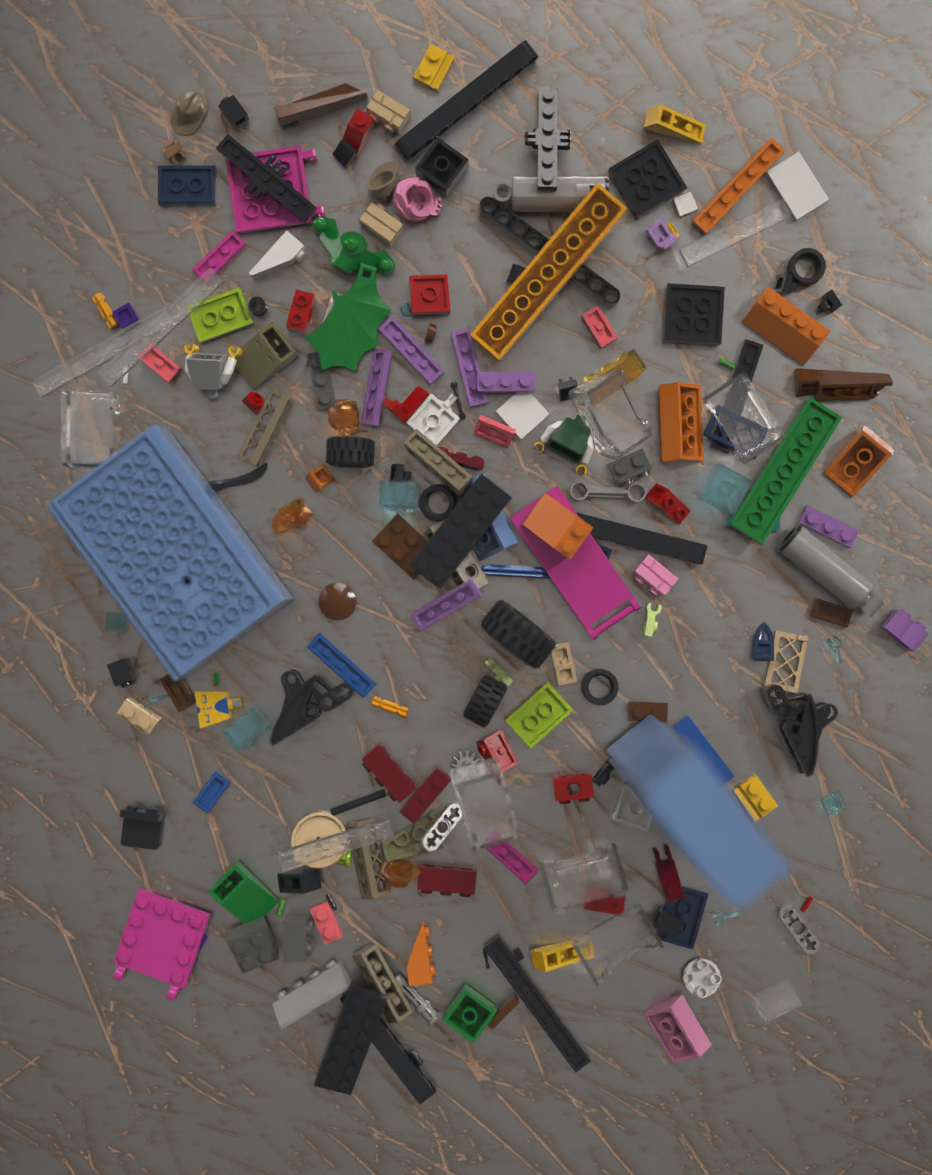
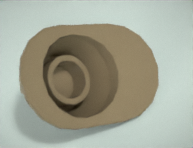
(189, 112)
(384, 180)

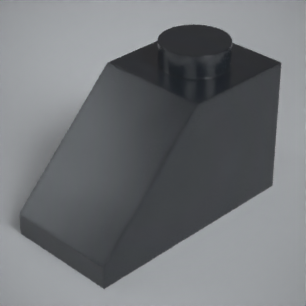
(299, 881)

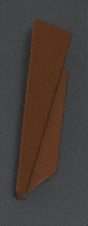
(319, 103)
(839, 384)

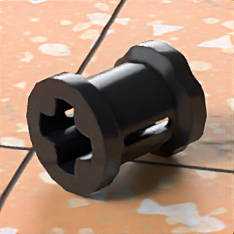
(253, 304)

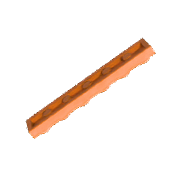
(738, 186)

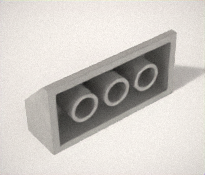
(311, 993)

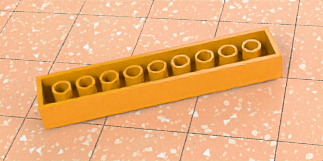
(549, 271)

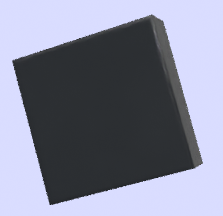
(345, 152)

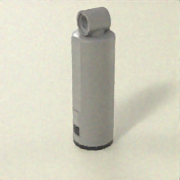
(526, 198)
(829, 570)

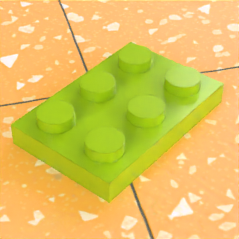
(221, 315)
(539, 715)

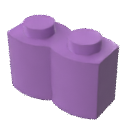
(904, 629)

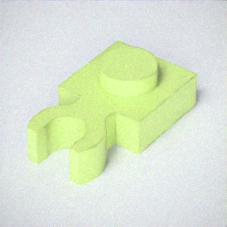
(501, 675)

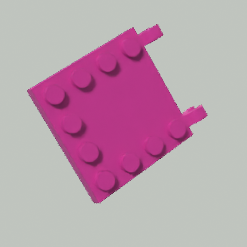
(266, 211)
(161, 940)

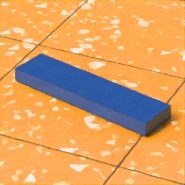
(341, 665)
(691, 734)

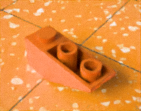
(419, 966)

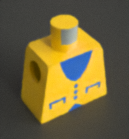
(215, 706)

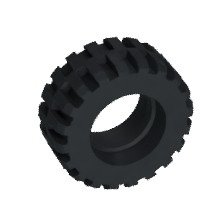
(518, 634)

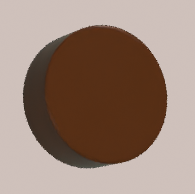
(430, 333)

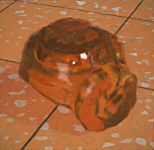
(344, 417)

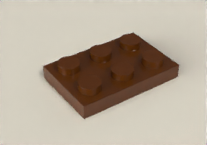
(401, 543)

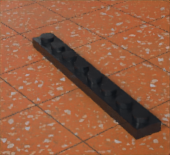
(537, 1004)

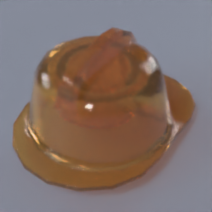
(291, 515)
(399, 872)

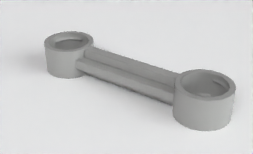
(607, 491)

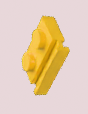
(434, 67)
(755, 798)

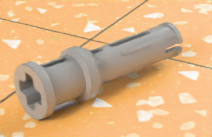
(424, 1004)

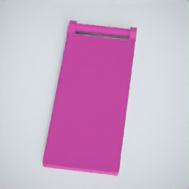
(586, 579)

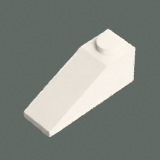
(281, 255)

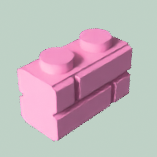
(655, 576)

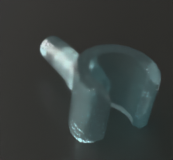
(406, 310)
(836, 645)
(153, 699)
(725, 916)

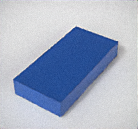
(211, 792)

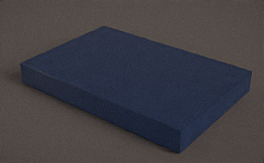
(187, 185)
(691, 911)

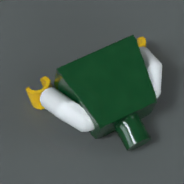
(570, 440)

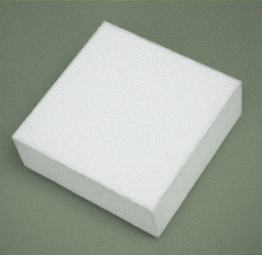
(685, 204)

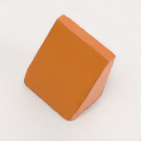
(319, 478)

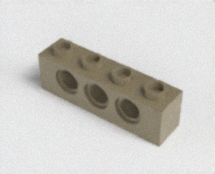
(469, 564)
(382, 980)

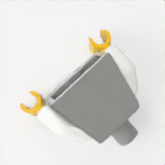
(210, 370)

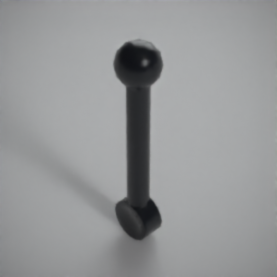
(454, 385)

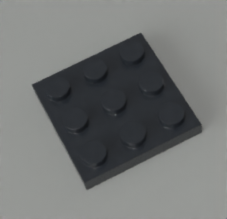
(647, 178)
(694, 314)

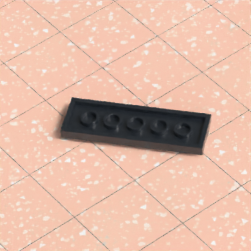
(460, 531)
(350, 1040)

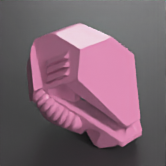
(416, 199)

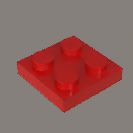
(429, 294)

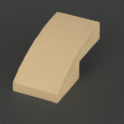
(563, 664)

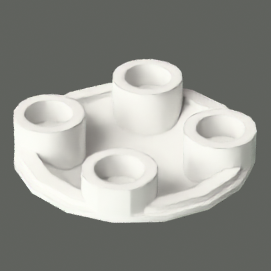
(701, 977)

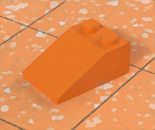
(859, 461)
(557, 526)

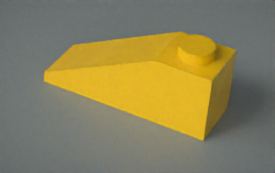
(674, 124)
(554, 956)

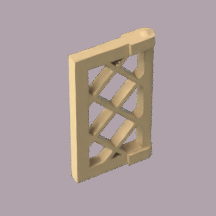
(771, 668)

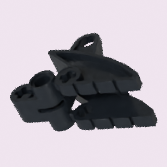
(297, 701)
(806, 727)

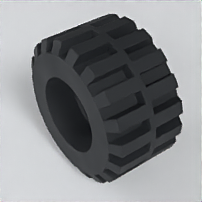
(350, 452)
(485, 701)

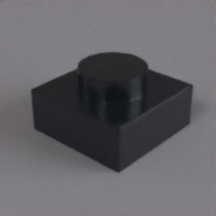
(515, 272)

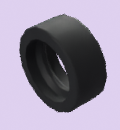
(815, 255)
(423, 502)
(585, 687)

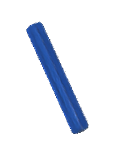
(515, 571)

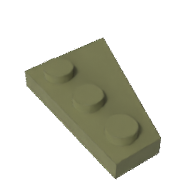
(408, 840)

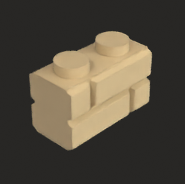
(388, 112)
(381, 224)
(139, 716)

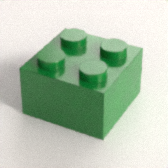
(469, 1013)

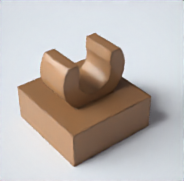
(172, 149)

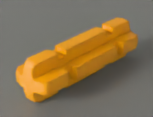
(105, 310)
(389, 706)

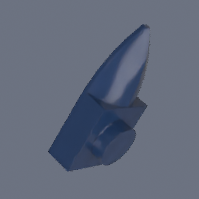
(764, 644)

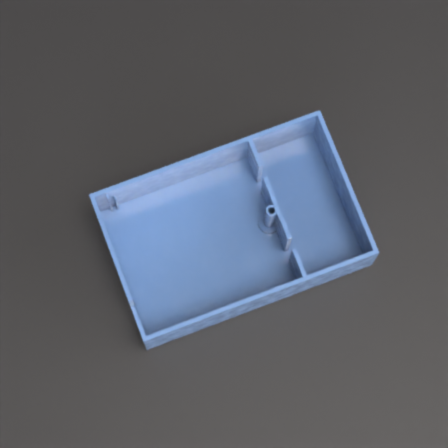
(169, 552)
(697, 811)

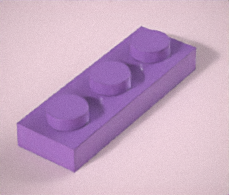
(505, 382)
(828, 526)

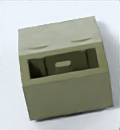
(264, 355)

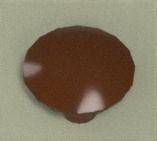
(337, 601)

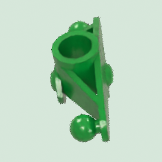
(350, 248)

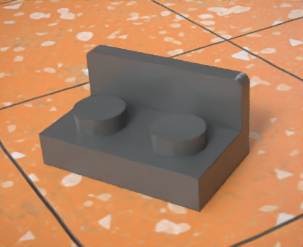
(629, 467)

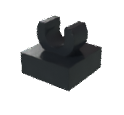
(784, 284)
(830, 302)
(565, 387)
(398, 474)

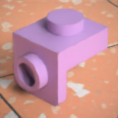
(661, 235)

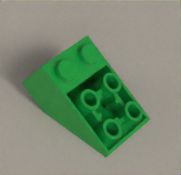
(243, 894)

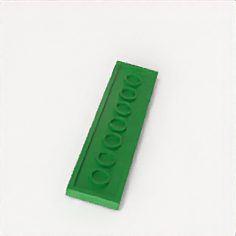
(785, 471)

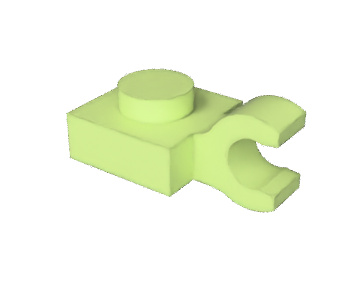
(650, 625)

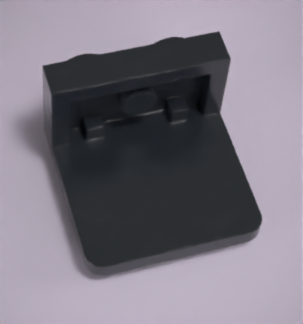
(141, 827)

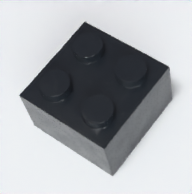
(442, 166)

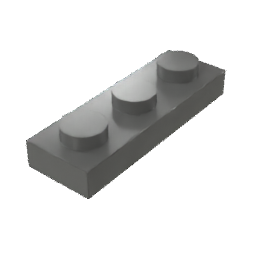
(321, 383)

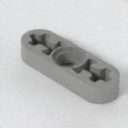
(433, 828)
(790, 927)

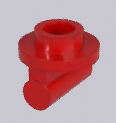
(254, 402)

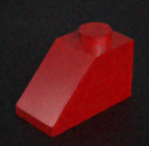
(359, 129)

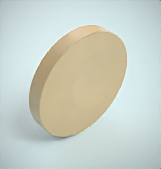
(316, 827)

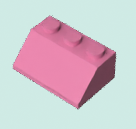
(678, 1029)

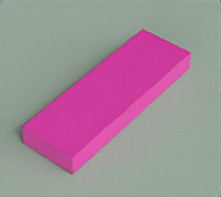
(221, 254)
(513, 861)

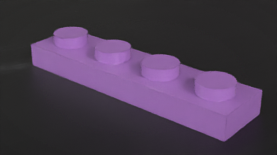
(411, 350)
(468, 366)
(376, 387)
(446, 604)

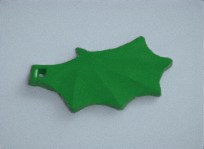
(351, 323)

